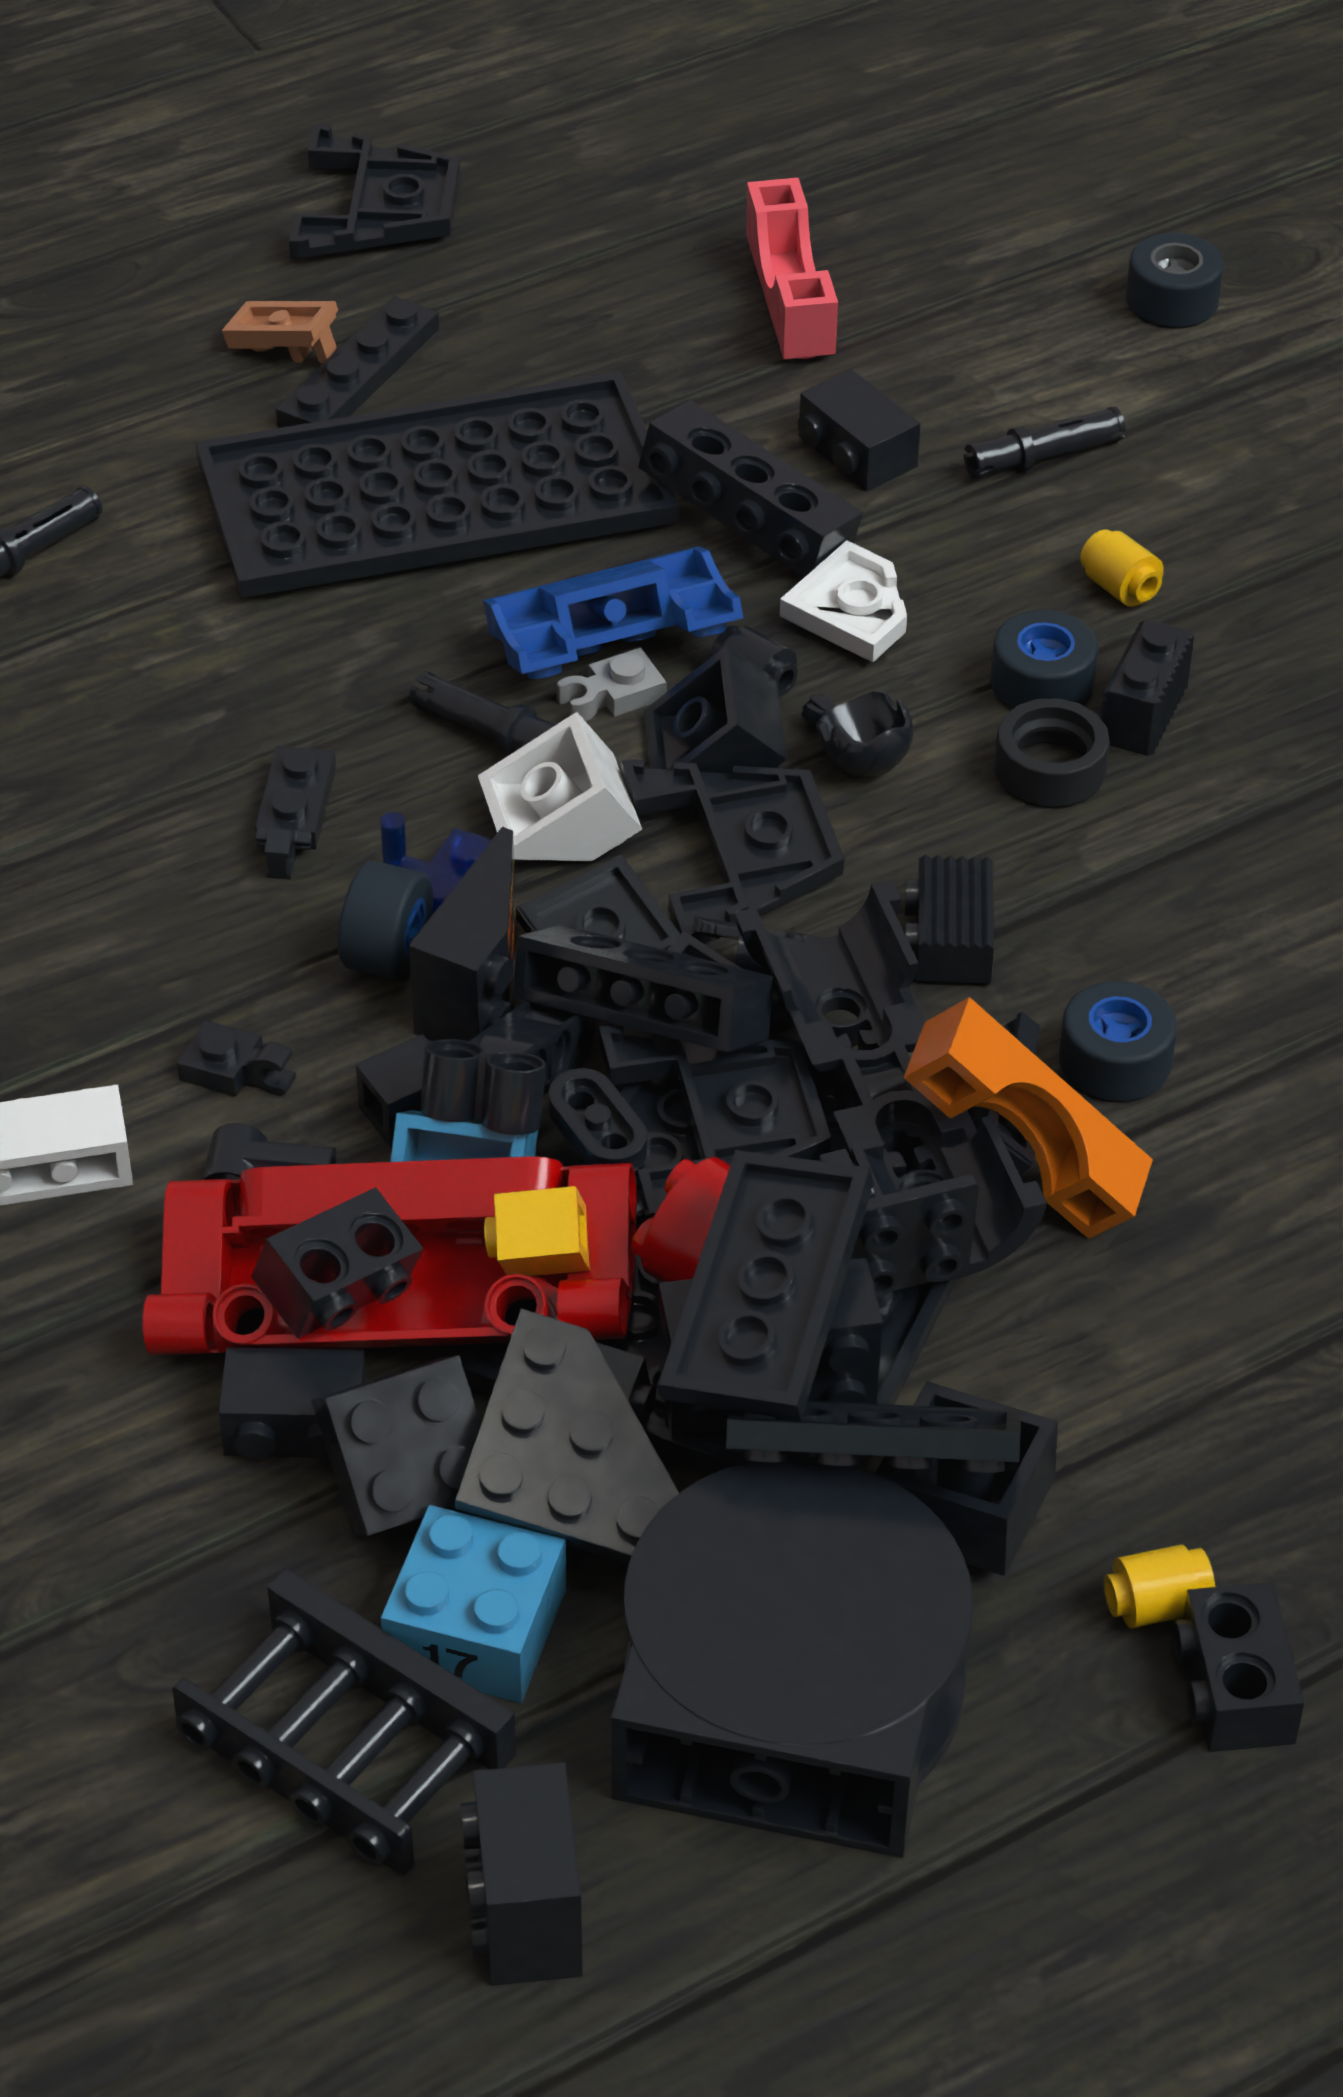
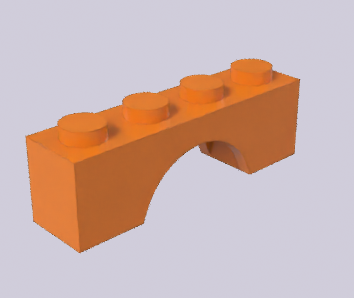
(1084, 1160)

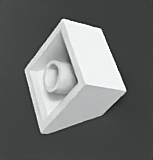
(561, 796)

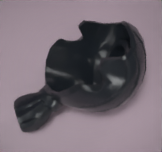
(863, 734)

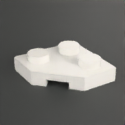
(849, 602)

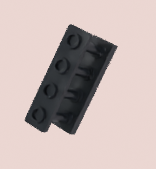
(357, 1657)

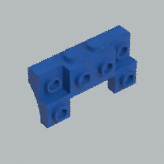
(626, 602)

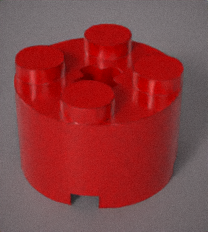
(677, 1233)

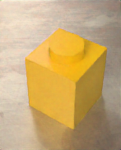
(539, 1232)

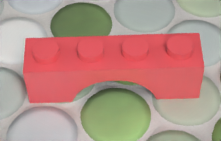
(796, 294)

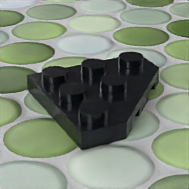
(563, 1446)

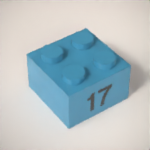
(478, 1599)

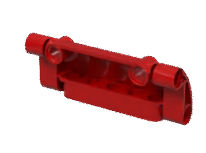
(456, 1290)

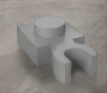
(618, 683)

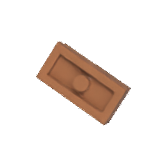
(284, 324)

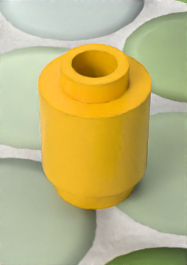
(1122, 567)
(1155, 1583)

